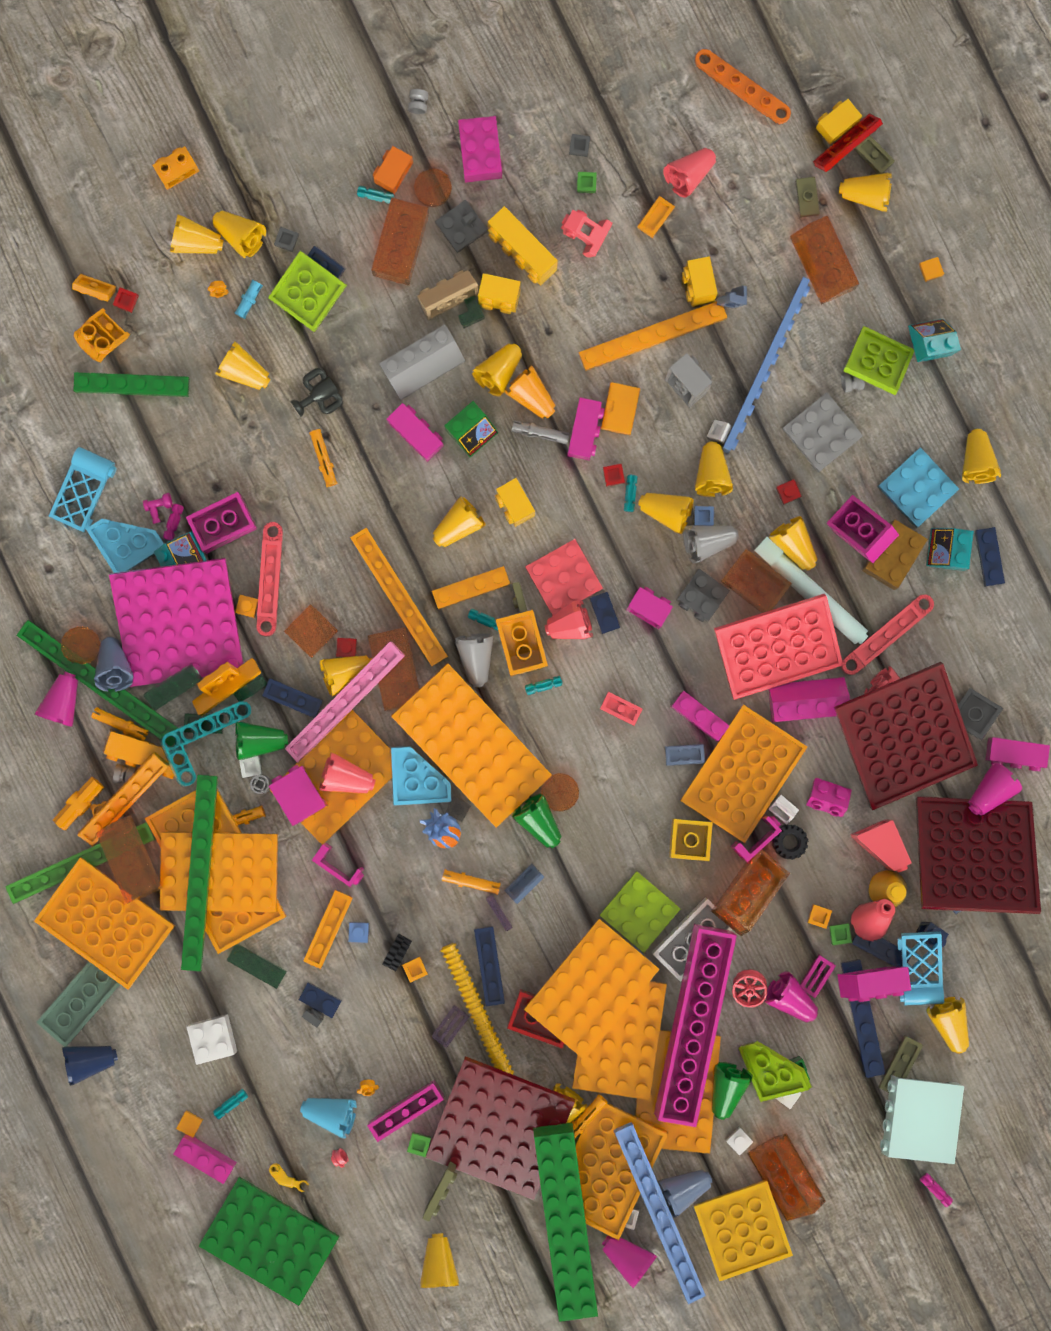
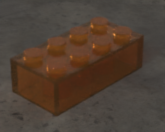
(400, 241)
(402, 679)
(750, 893)

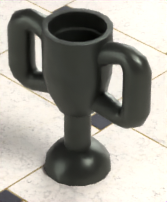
(319, 393)

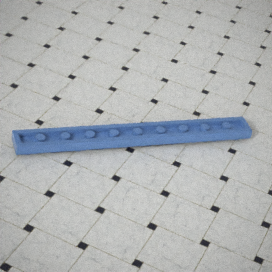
(763, 373)
(659, 1212)

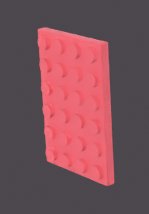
(778, 646)

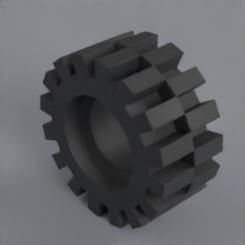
(801, 842)
(397, 952)

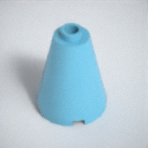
(330, 1114)

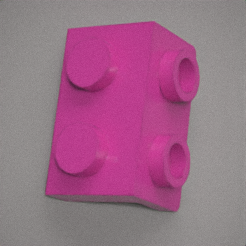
(829, 797)

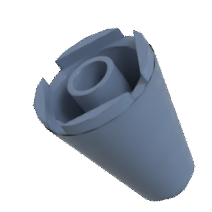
(112, 666)
(684, 1190)

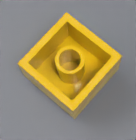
(700, 281)
(499, 293)
(515, 502)
(690, 839)

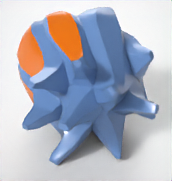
(442, 830)

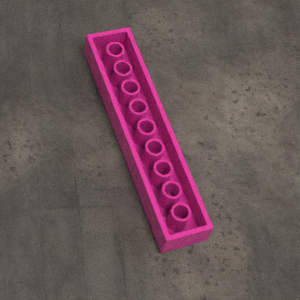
(695, 1025)

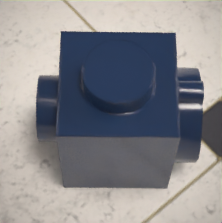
(930, 927)

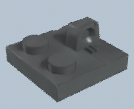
(461, 226)
(978, 713)

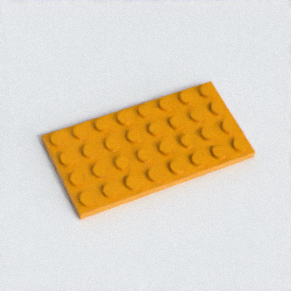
(471, 745)
(222, 927)

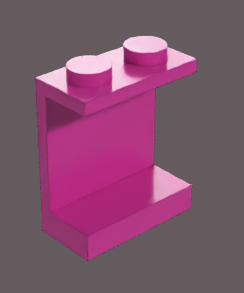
(297, 795)
(746, 855)
(319, 859)

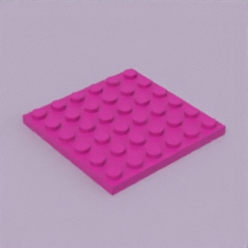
(176, 619)

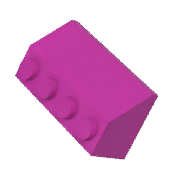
(807, 699)

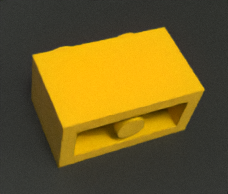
(838, 121)

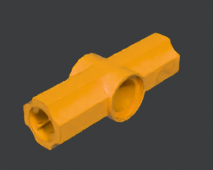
(78, 803)

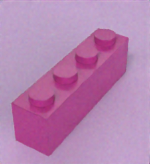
(405, 1110)

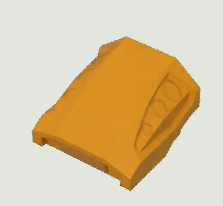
(100, 335)

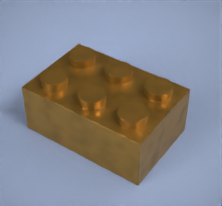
(898, 558)

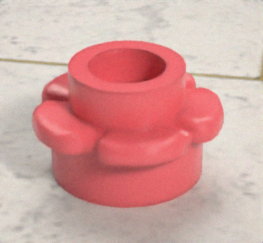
(339, 1158)

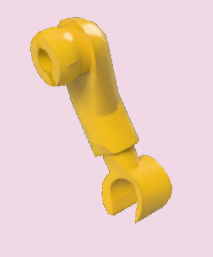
(284, 1180)

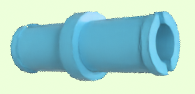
(248, 299)

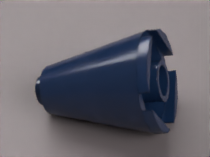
(87, 1061)

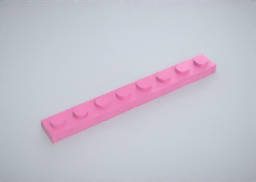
(345, 701)

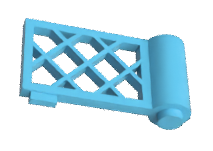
(90, 465)
(922, 990)

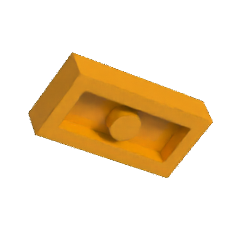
(93, 287)

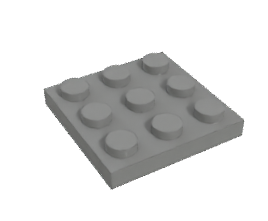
(822, 432)

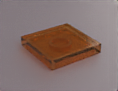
(311, 631)

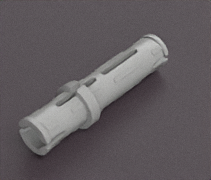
(540, 432)

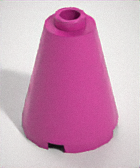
(60, 700)
(994, 790)
(791, 998)
(628, 1258)

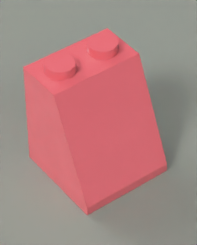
(884, 845)

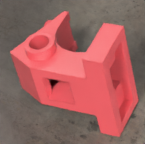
(572, 225)

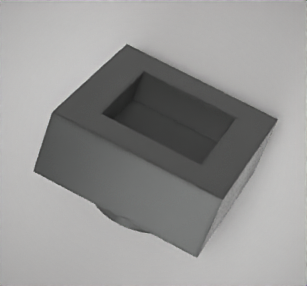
(579, 145)
(286, 239)
(313, 1017)

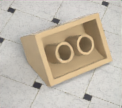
(447, 294)

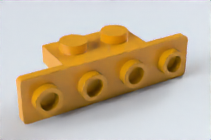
(223, 683)

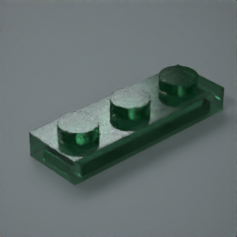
(173, 687)
(256, 965)

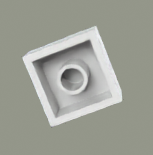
(211, 1039)

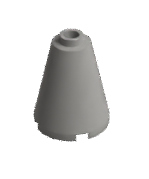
(708, 540)
(475, 657)

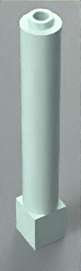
(807, 588)

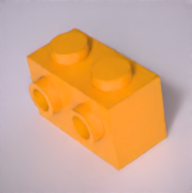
(175, 167)

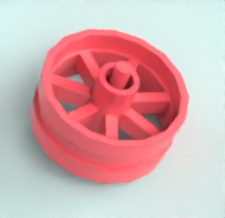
(749, 988)

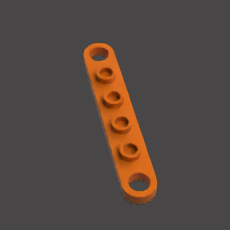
(742, 86)

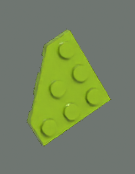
(773, 1073)

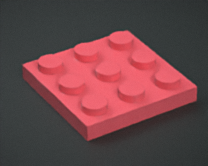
(563, 577)

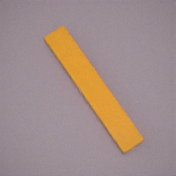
(124, 797)

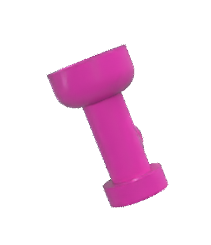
(151, 506)

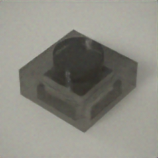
(458, 809)

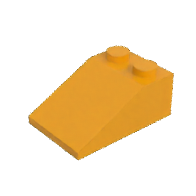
(521, 643)

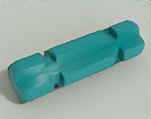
(374, 194)
(630, 493)
(482, 619)
(543, 685)
(230, 1104)

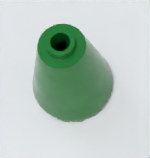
(257, 740)
(538, 820)
(728, 1088)

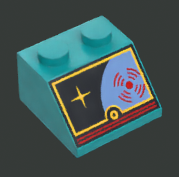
(933, 340)
(950, 548)
(180, 551)

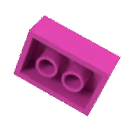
(480, 149)
(221, 523)
(862, 529)
(874, 983)

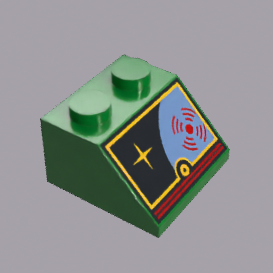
(471, 429)

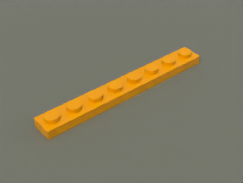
(652, 335)
(399, 597)

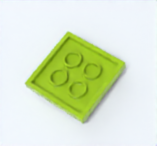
(307, 291)
(879, 360)
(640, 911)

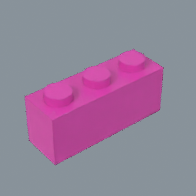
(585, 429)
(415, 431)
(700, 716)
(1017, 753)
(205, 1158)

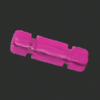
(173, 522)
(938, 1192)

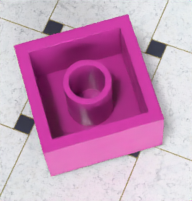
(649, 607)

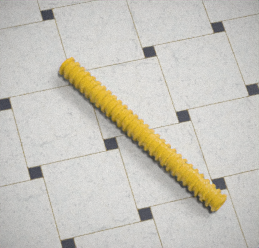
(476, 1008)

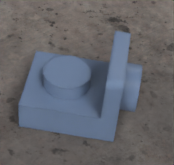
(735, 298)

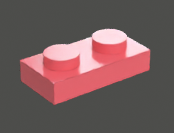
(621, 708)

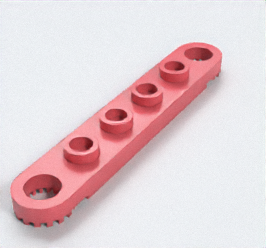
(269, 579)
(887, 634)

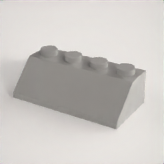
(422, 362)

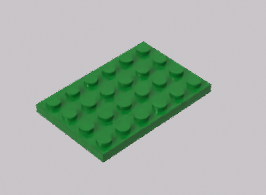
(269, 1241)

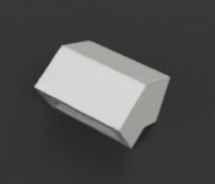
(783, 809)

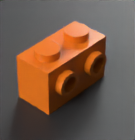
(393, 169)

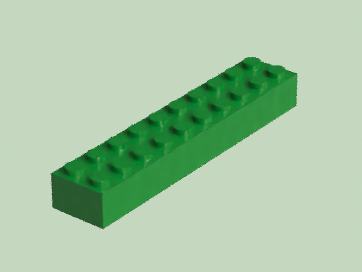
(565, 1221)

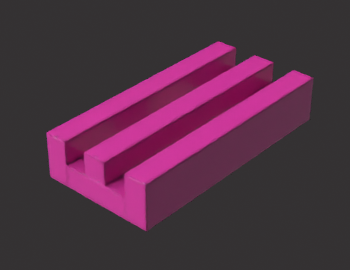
(825, 962)

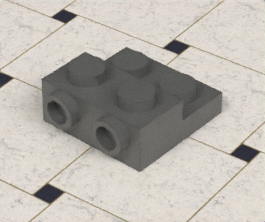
(702, 596)

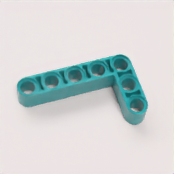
(198, 733)

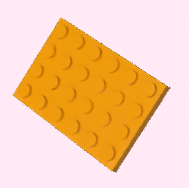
(360, 746)
(743, 773)
(240, 872)
(99, 925)
(591, 989)
(627, 1053)
(681, 1136)
(604, 1173)

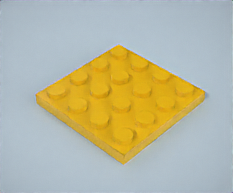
(743, 1230)

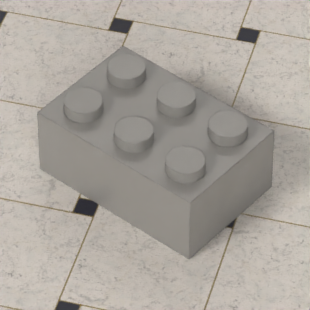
(688, 379)

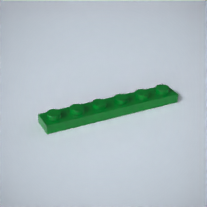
(131, 384)

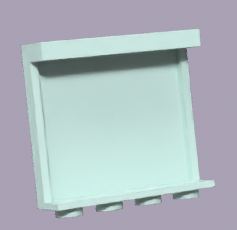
(922, 1120)

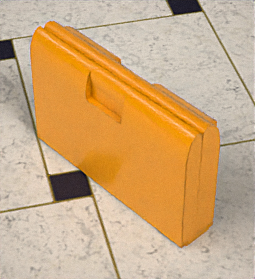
(620, 408)

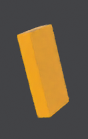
(656, 217)

